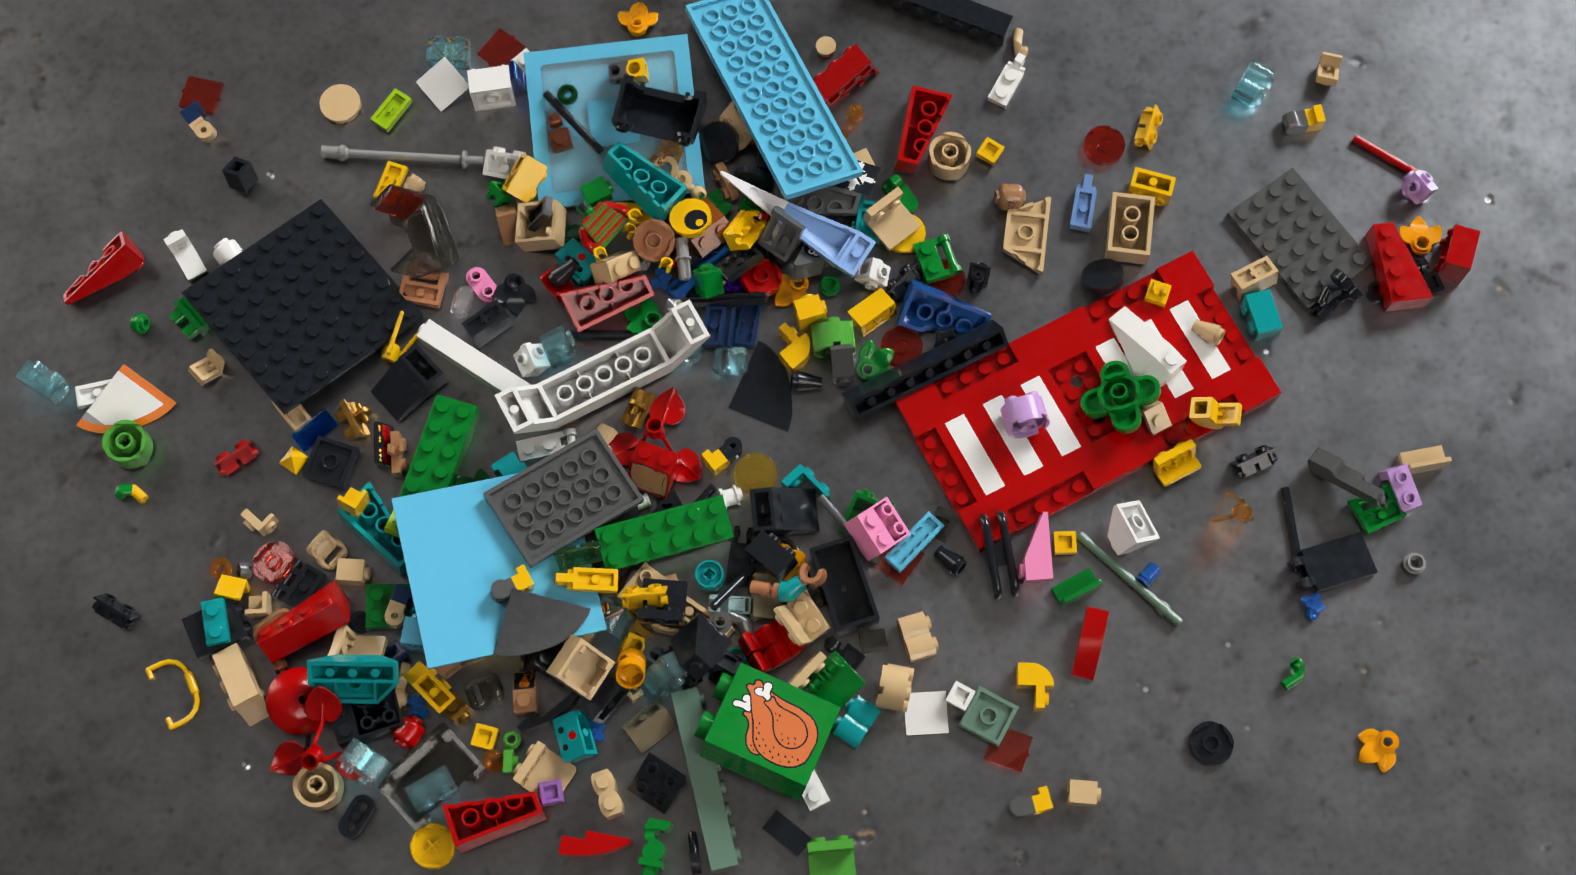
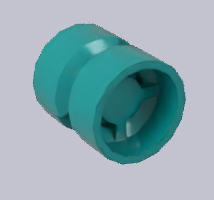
(709, 577)

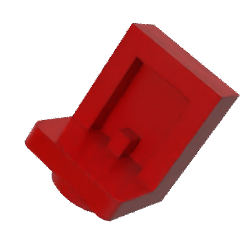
(551, 288)

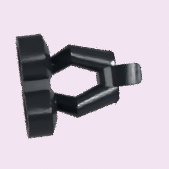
(1343, 284)

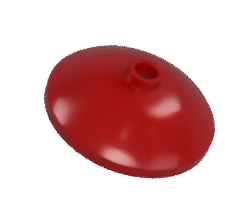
(283, 702)

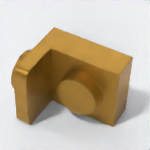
(458, 710)

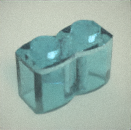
(1253, 83)
(365, 763)

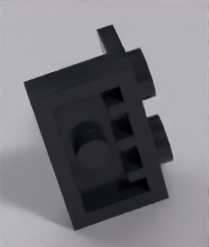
(739, 263)

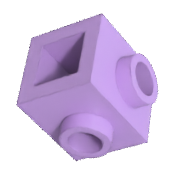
(1418, 186)

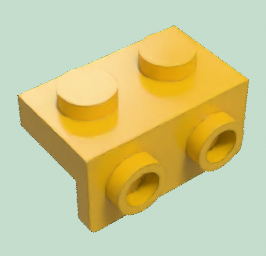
(1176, 463)

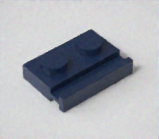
(720, 324)

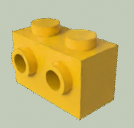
(525, 178)
(1152, 184)
(809, 311)
(434, 691)

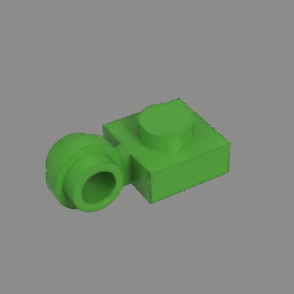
(510, 761)

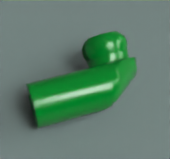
(1296, 674)

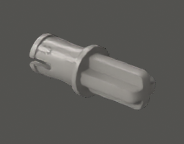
(683, 258)

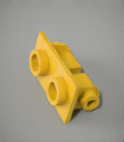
(1151, 119)
(636, 595)

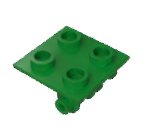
(835, 681)

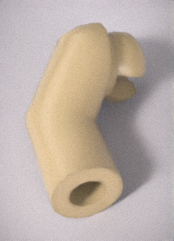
(1017, 42)

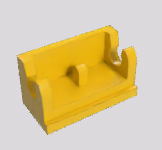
(744, 230)
(872, 312)

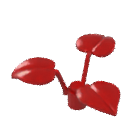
(666, 409)
(290, 755)

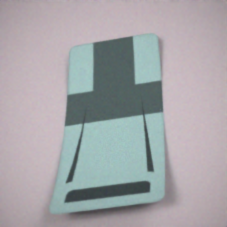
(739, 604)

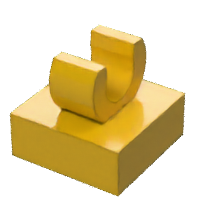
(1157, 293)

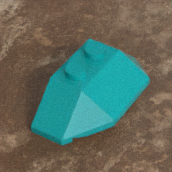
(354, 677)

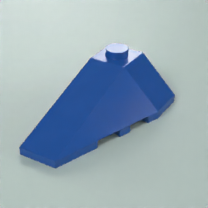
(932, 310)

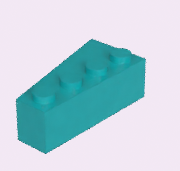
(643, 181)
(370, 530)

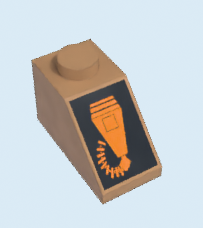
(525, 694)

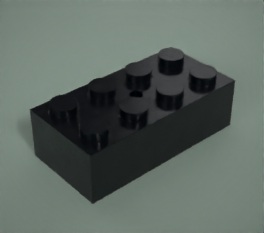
(847, 608)

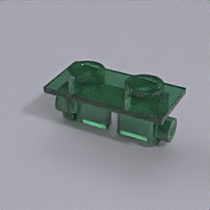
(575, 557)

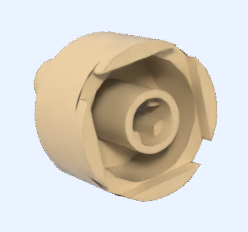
(948, 145)
(894, 687)
(328, 794)

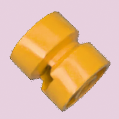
(630, 668)

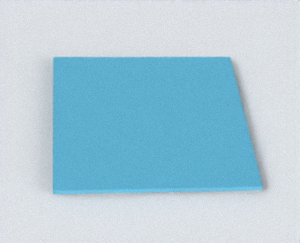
(451, 560)

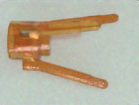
(670, 149)
(1239, 512)

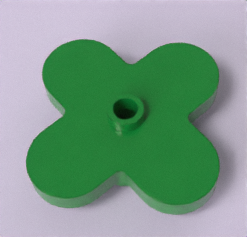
(1120, 396)

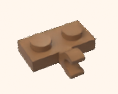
(396, 450)

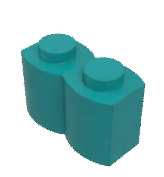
(856, 721)

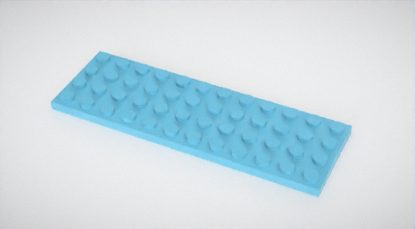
(774, 95)

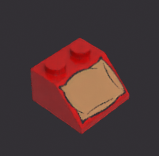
(653, 469)

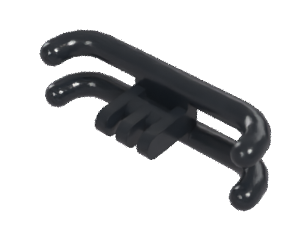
(999, 555)

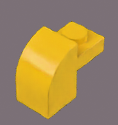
(798, 352)
(1214, 415)
(1037, 678)

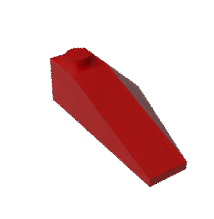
(117, 262)

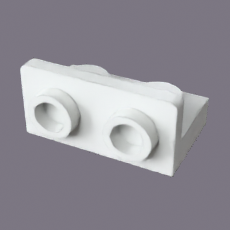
(500, 163)

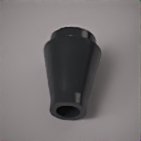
(562, 274)
(803, 381)
(950, 560)

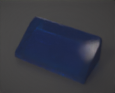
(317, 425)

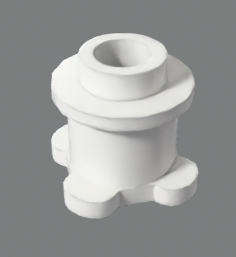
(731, 496)

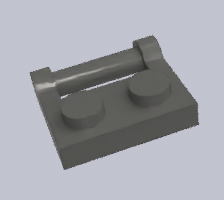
(787, 236)

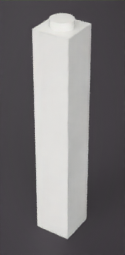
(467, 358)

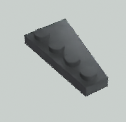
(827, 201)

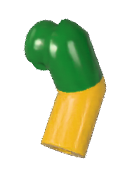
(130, 490)

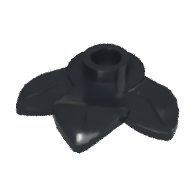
(514, 296)

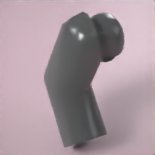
(743, 622)

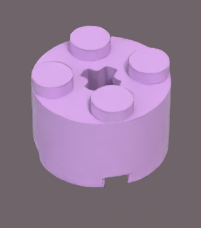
(1024, 415)

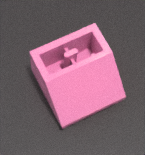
(877, 529)

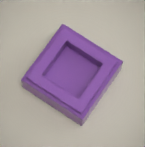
(551, 792)

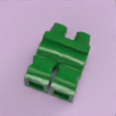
(186, 311)
(654, 851)

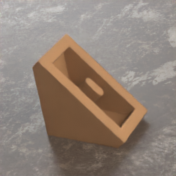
(507, 219)

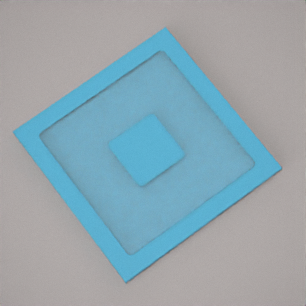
(588, 72)

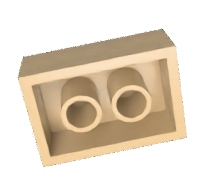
(1129, 228)

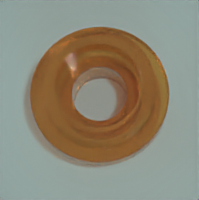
(855, 113)
(220, 562)
(492, 765)

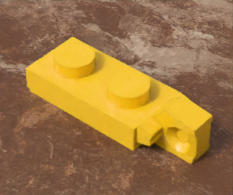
(589, 580)

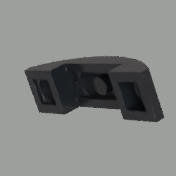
(534, 723)

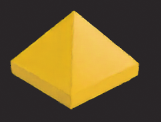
(294, 460)

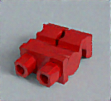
(778, 644)

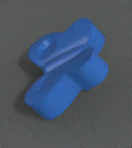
(661, 280)
(1313, 605)
(416, 706)
(597, 730)

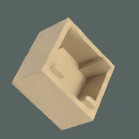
(548, 236)
(580, 667)

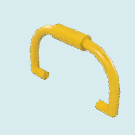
(191, 682)

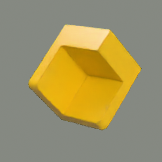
(354, 501)
(231, 587)

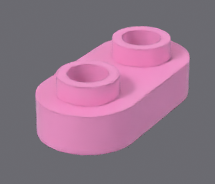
(481, 284)

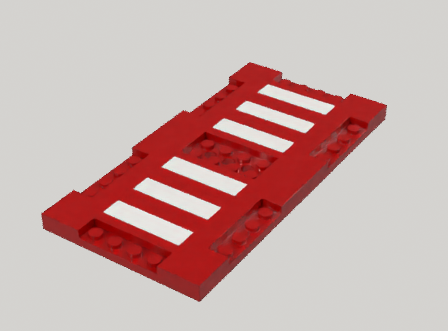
(987, 471)

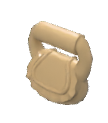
(322, 546)

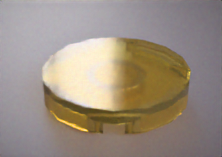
(755, 472)

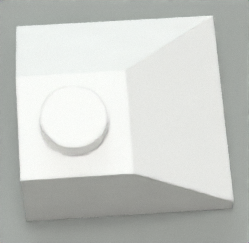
(1130, 528)

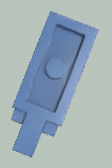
(1083, 205)

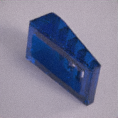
(518, 80)

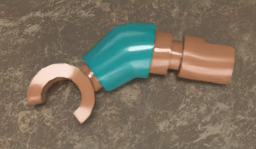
(791, 589)

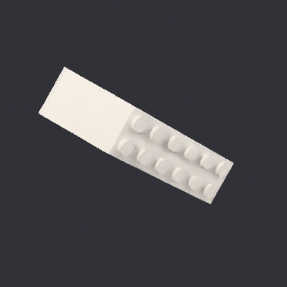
(606, 374)

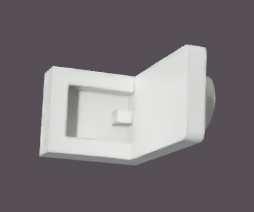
(185, 254)

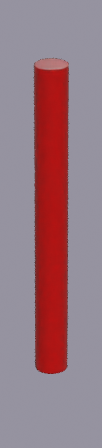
(1383, 154)

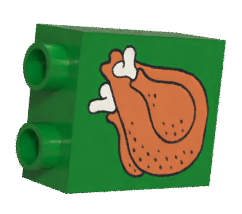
(766, 730)

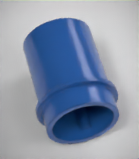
(1149, 574)

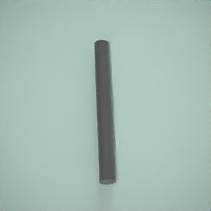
(835, 514)

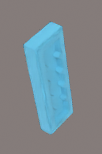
(908, 548)

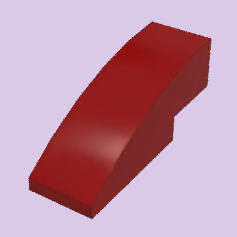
(1090, 643)
(593, 845)

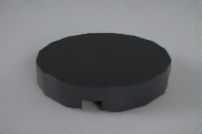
(719, 141)
(755, 177)
(1102, 276)
(1210, 743)

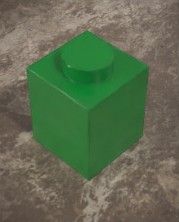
(597, 191)
(708, 281)

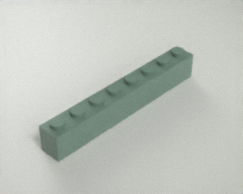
(706, 784)

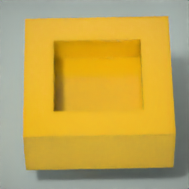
(990, 151)
(1064, 543)
(484, 736)

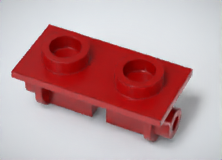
(243, 452)

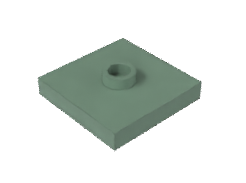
(988, 716)

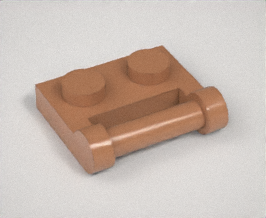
(424, 293)

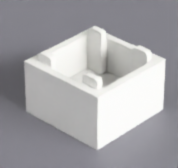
(491, 88)

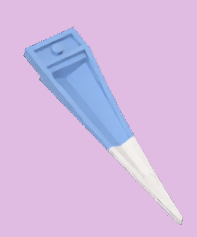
(832, 241)

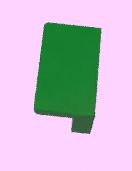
(1076, 588)

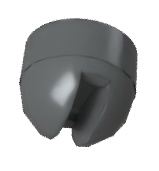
(244, 570)

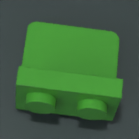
(832, 856)

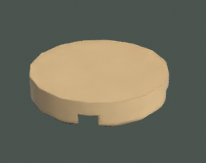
(340, 104)

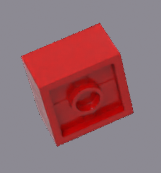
(1457, 253)

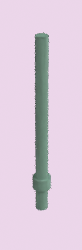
(1161, 607)

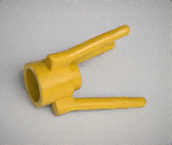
(391, 351)

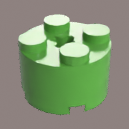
(830, 334)
(127, 444)

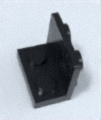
(671, 613)

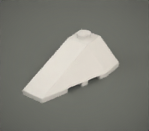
(1145, 348)

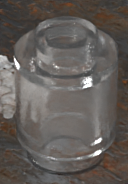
(462, 302)

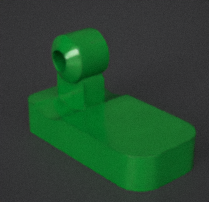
(907, 198)

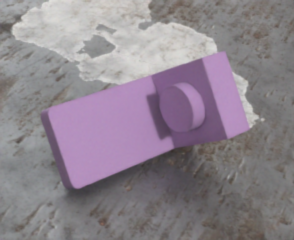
(1402, 486)

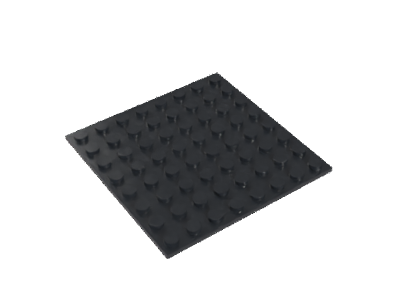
(302, 306)

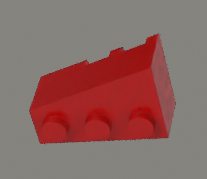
(844, 74)

